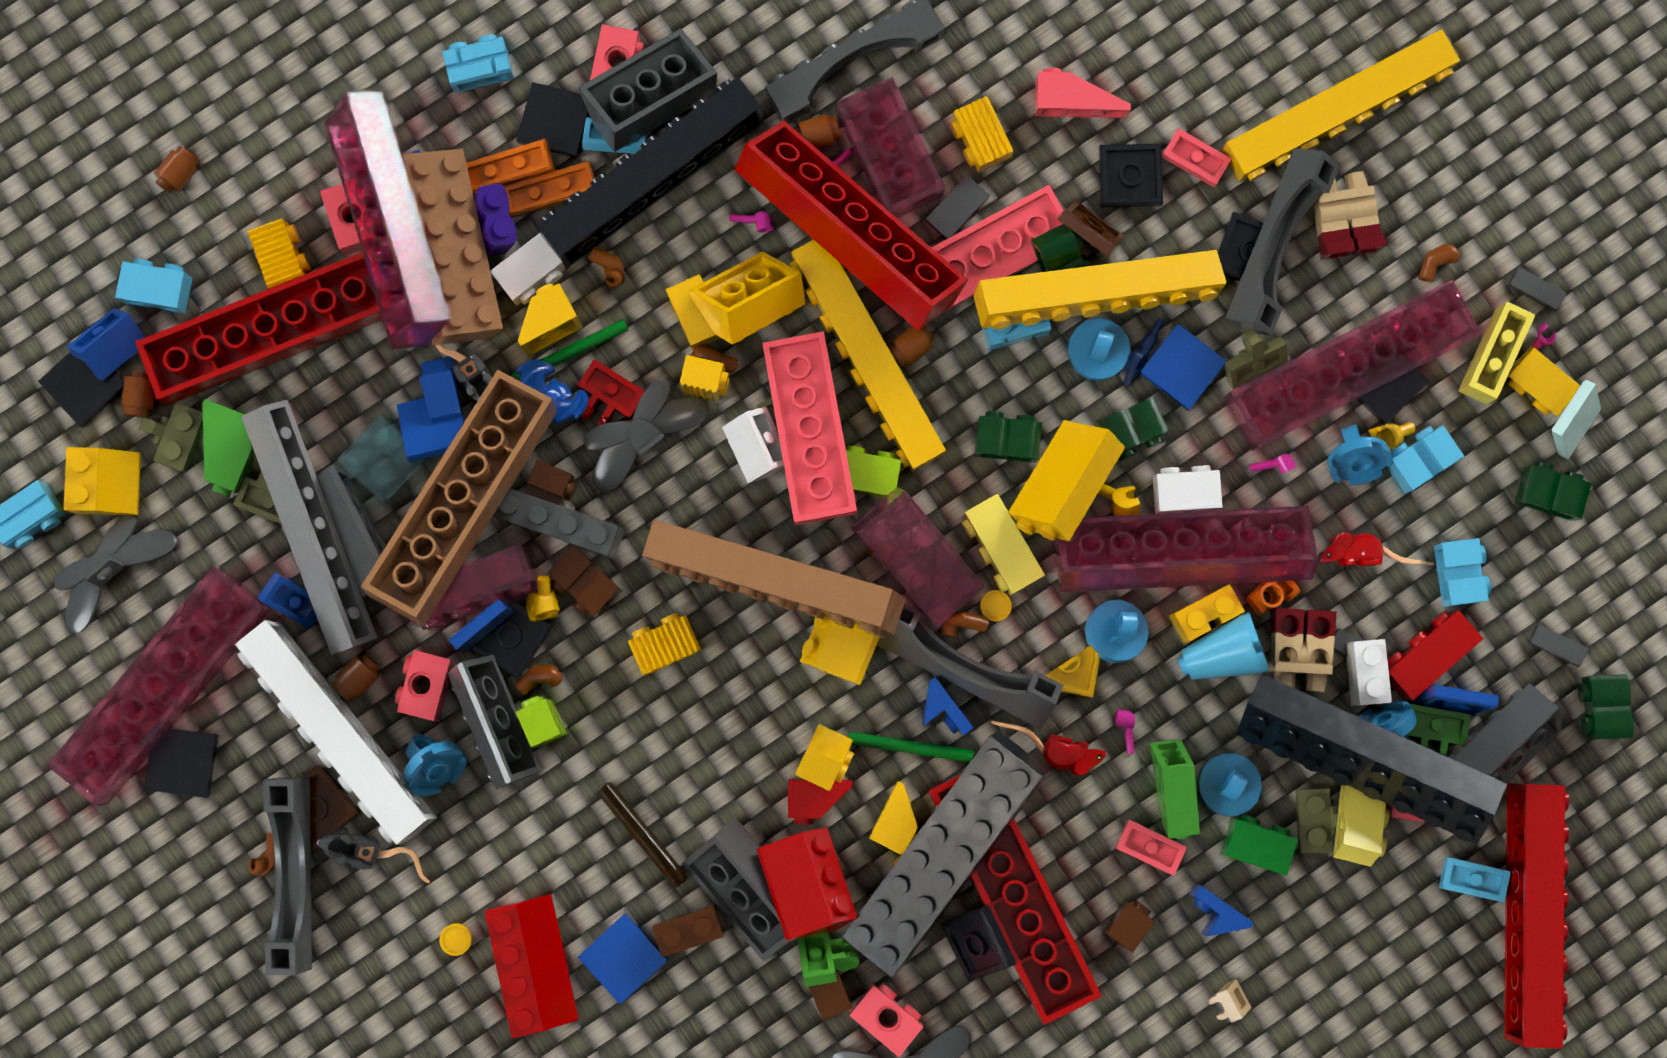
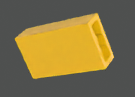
(1066, 480)

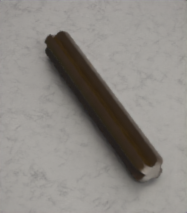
(642, 834)

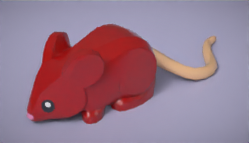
(1361, 551)
(1062, 753)

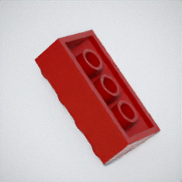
(531, 965)

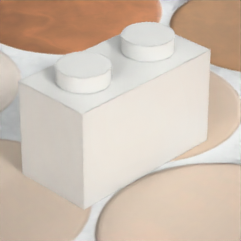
(528, 270)
(755, 444)
(1187, 490)
(1368, 672)

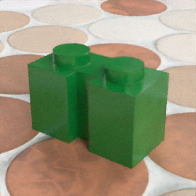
(1258, 845)

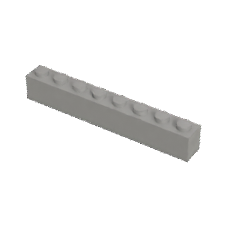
(308, 526)

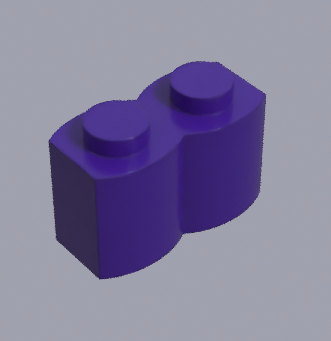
(495, 222)

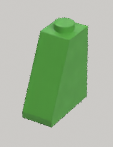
(226, 448)
(1175, 788)

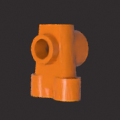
(1275, 594)

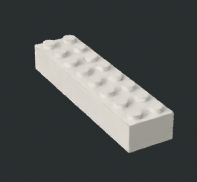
(334, 731)

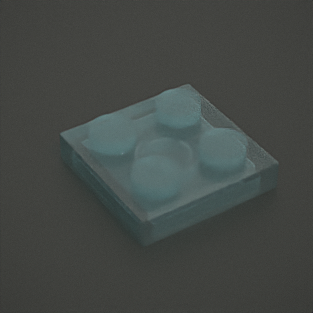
(379, 459)

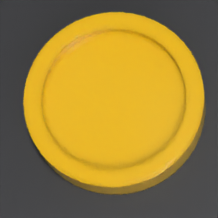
(995, 605)
(455, 939)

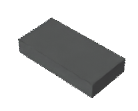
(957, 207)

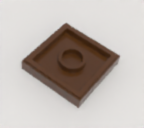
(1091, 228)
(328, 805)

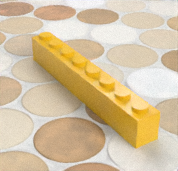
(1341, 105)
(1098, 289)
(868, 355)

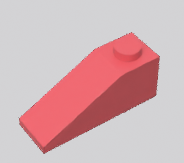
(1070, 96)

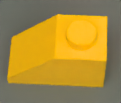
(896, 822)

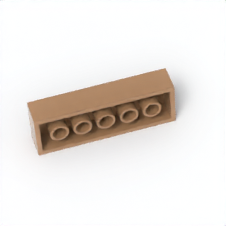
(457, 244)

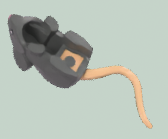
(470, 372)
(360, 850)

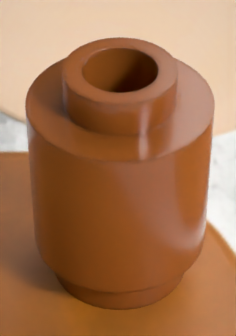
(820, 130)
(176, 170)
(911, 346)
(137, 395)
(356, 677)

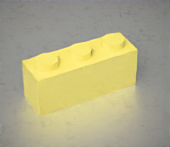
(1496, 353)
(1002, 545)
(1360, 827)

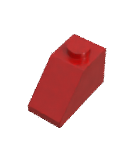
(812, 801)

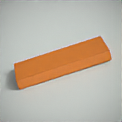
(511, 165)
(548, 189)

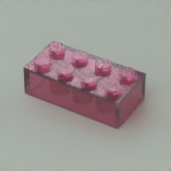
(890, 148)
(917, 557)
(483, 583)

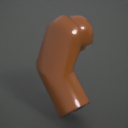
(1443, 254)
(706, 352)
(964, 620)
(539, 674)

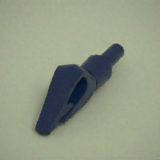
(1139, 356)

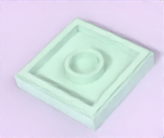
(1576, 419)

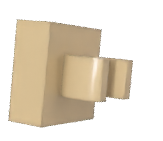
(1232, 1000)

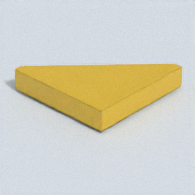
(1078, 673)

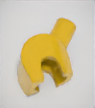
(1392, 433)
(1122, 500)
(544, 603)

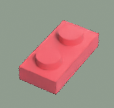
(1196, 157)
(1151, 847)

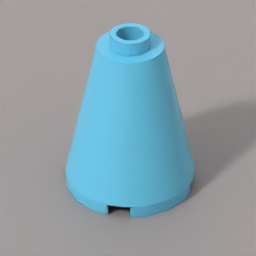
(1226, 652)

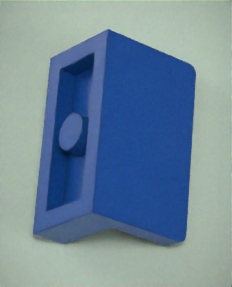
(107, 343)

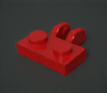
(610, 389)

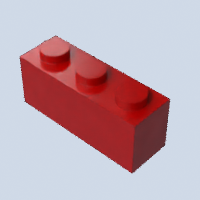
(1431, 654)

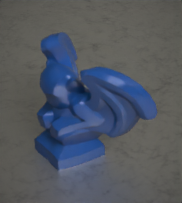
(534, 373)

